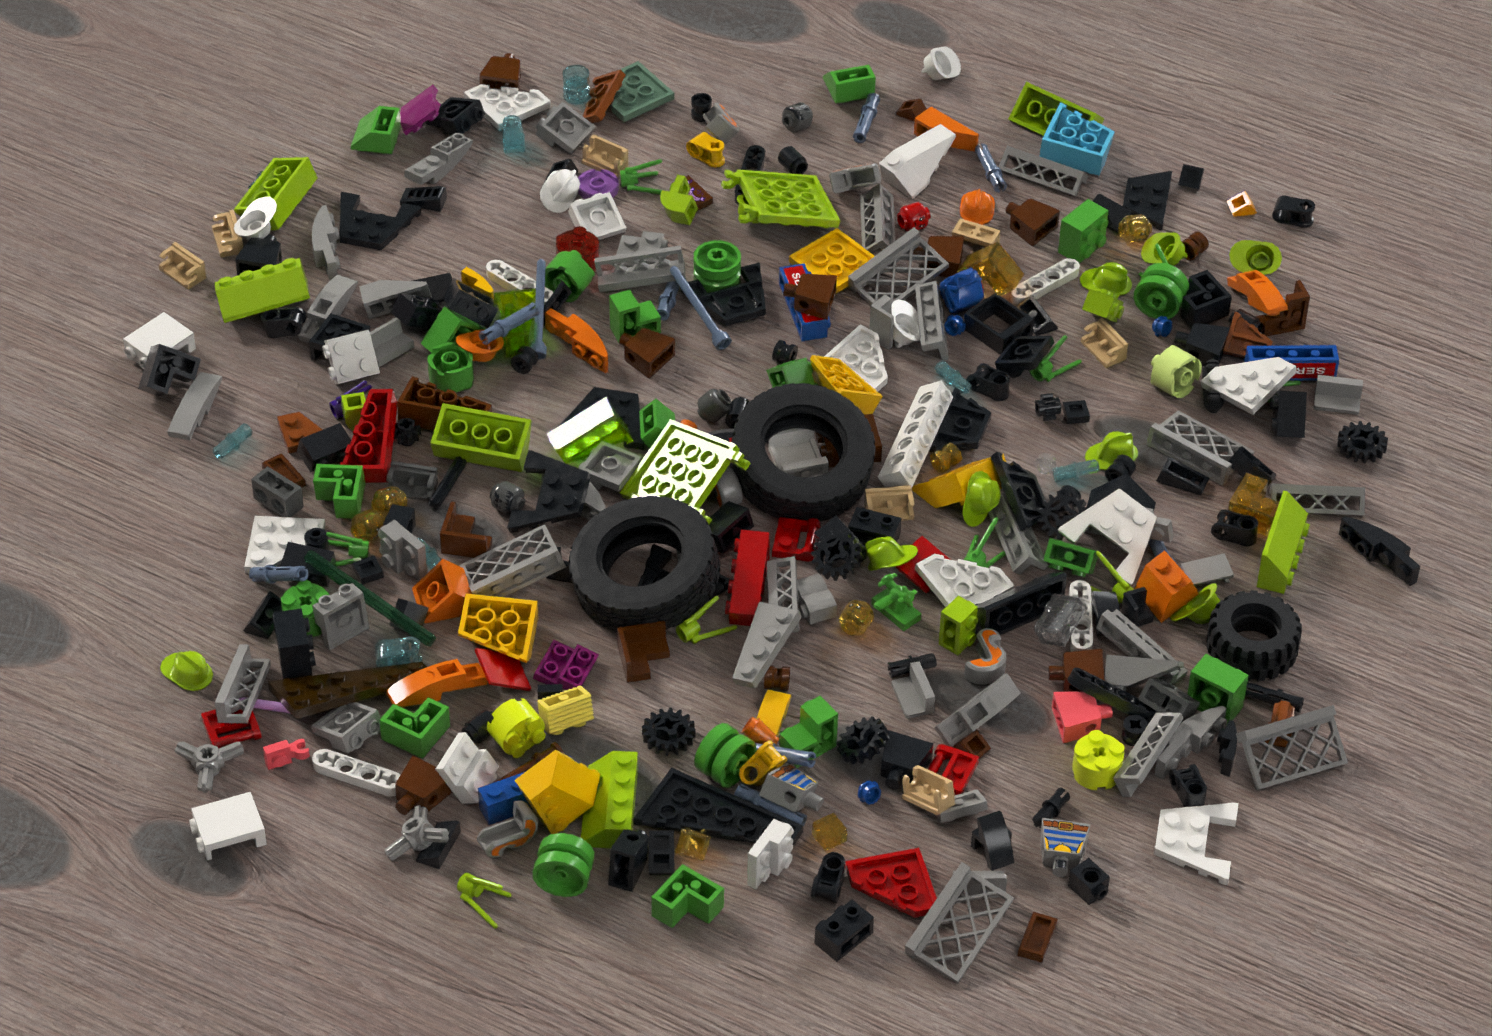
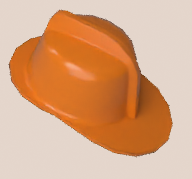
(977, 207)
(481, 352)

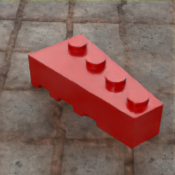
(374, 436)
(749, 576)

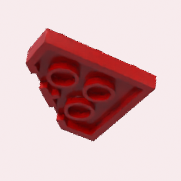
(894, 879)

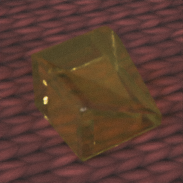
(829, 831)
(692, 844)

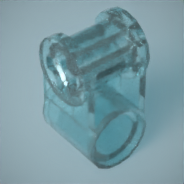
(513, 135)
(397, 651)

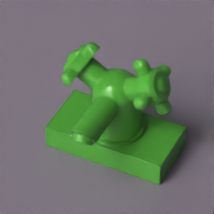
(896, 603)

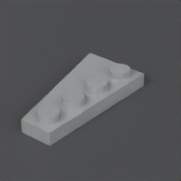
(764, 641)

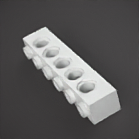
(916, 435)

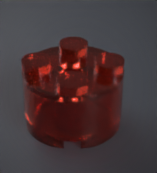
(581, 241)

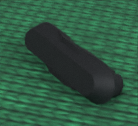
(1211, 399)

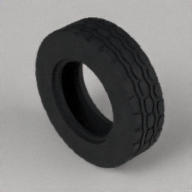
(811, 409)
(639, 523)

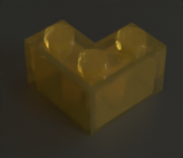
(995, 267)
(1252, 501)

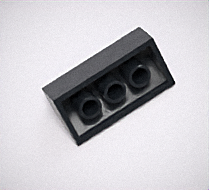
(1020, 604)

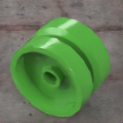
(717, 265)
(1161, 290)
(723, 754)
(563, 865)

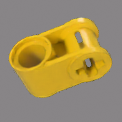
(707, 149)
(764, 760)

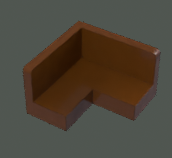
(1291, 319)
(457, 535)
(639, 645)

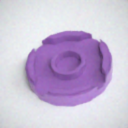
(597, 182)

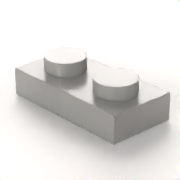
(965, 804)

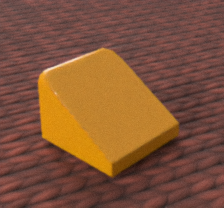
(1241, 205)

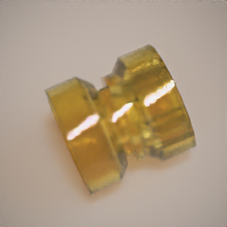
(947, 457)

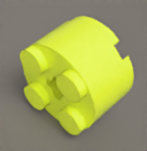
(516, 727)
(1097, 760)

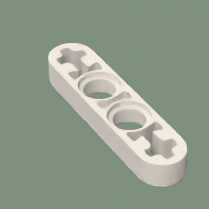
(500, 271)
(1065, 271)
(1086, 619)
(355, 775)

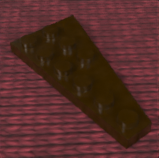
(327, 691)

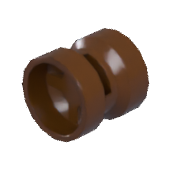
(1195, 244)
(777, 678)

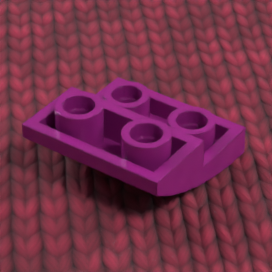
(419, 110)
(565, 665)

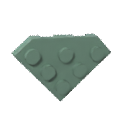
(639, 93)

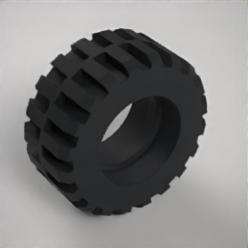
(1260, 614)

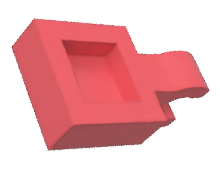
(281, 753)

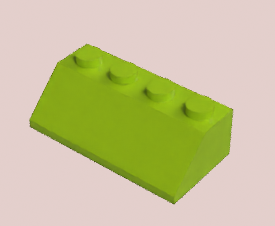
(1037, 107)
(285, 182)
(262, 289)
(481, 437)
(1283, 545)
(613, 801)

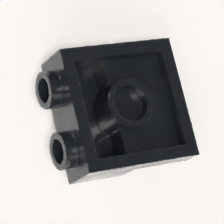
(458, 115)
(1023, 354)

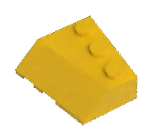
(841, 378)
(953, 485)
(500, 624)
(559, 790)

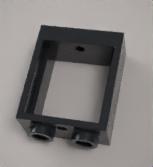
(475, 307)
(1020, 322)

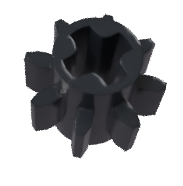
(1048, 406)
(407, 432)

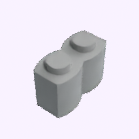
(815, 599)

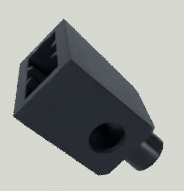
(258, 254)
(1204, 341)
(901, 756)
(631, 848)

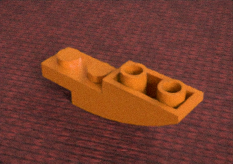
(1260, 292)
(584, 340)
(434, 681)

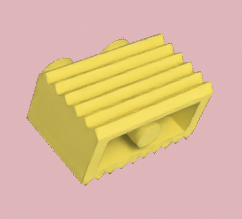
(566, 710)

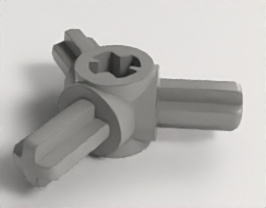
(208, 760)
(416, 834)

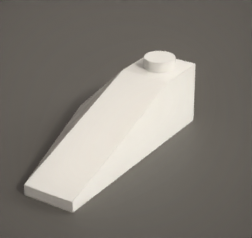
(913, 163)

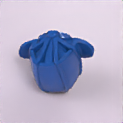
(962, 290)

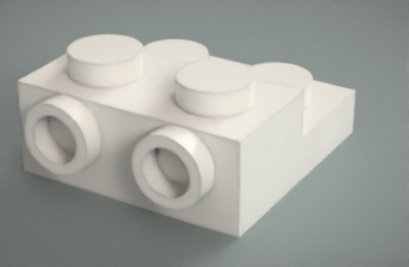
(597, 215)
(351, 357)
(467, 768)
(770, 853)

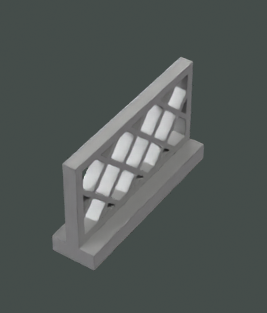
(889, 257)
(1194, 454)
(519, 573)
(1286, 726)
(940, 909)

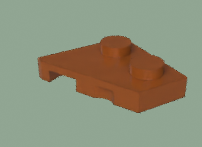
(1243, 335)
(294, 427)

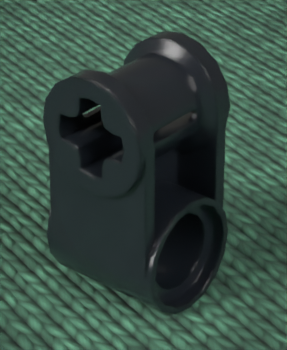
(1292, 210)
(283, 322)
(991, 382)
(1237, 528)
(1189, 786)
(829, 877)

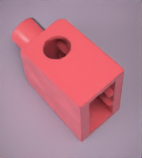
(1078, 714)

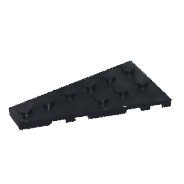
(694, 804)

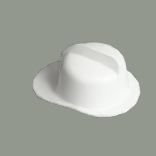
(941, 64)
(560, 190)
(256, 219)
(905, 323)

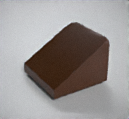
(911, 109)
(973, 744)

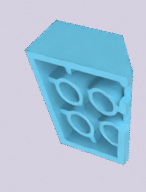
(1076, 141)

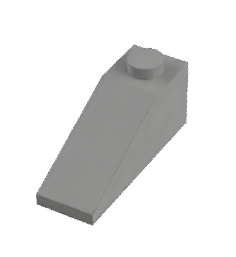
(381, 295)
(1134, 671)

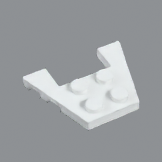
(1120, 521)
(1184, 837)

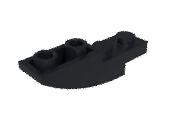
(1377, 543)

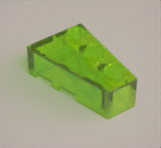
(509, 303)
(586, 431)

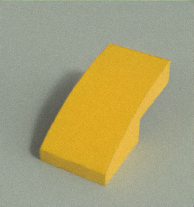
(476, 281)
(774, 709)

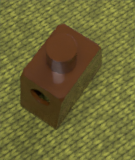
(502, 72)
(1032, 220)
(947, 247)
(813, 294)
(647, 350)
(1087, 660)
(420, 786)

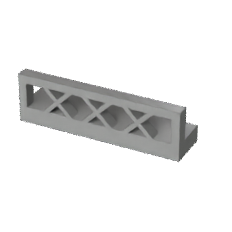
(1046, 165)
(882, 218)
(641, 273)
(931, 318)
(1323, 491)
(1020, 546)
(776, 579)
(1135, 641)
(235, 688)
(1146, 752)

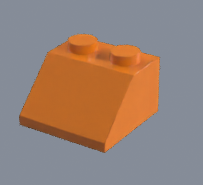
(1166, 586)
(442, 591)

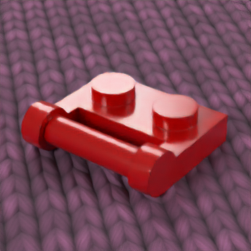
(788, 538)
(214, 728)
(959, 767)

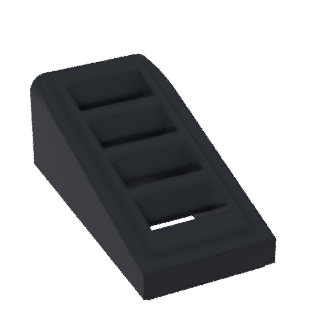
(427, 197)
(1175, 475)

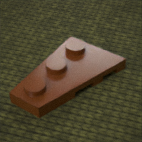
(602, 95)

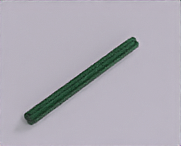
(371, 599)

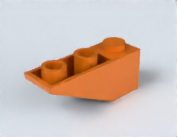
(930, 118)

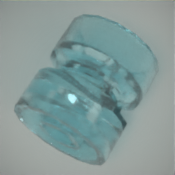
(576, 84)

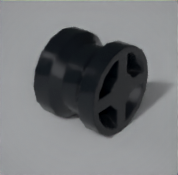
(784, 352)
(524, 359)
(1133, 728)

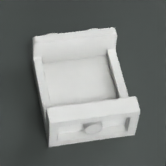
(159, 330)
(797, 453)
(227, 823)

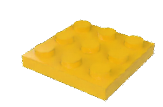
(832, 255)

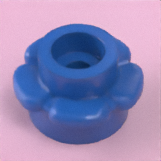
(950, 326)
(1162, 326)
(869, 792)

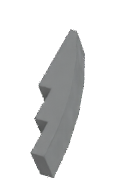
(194, 405)

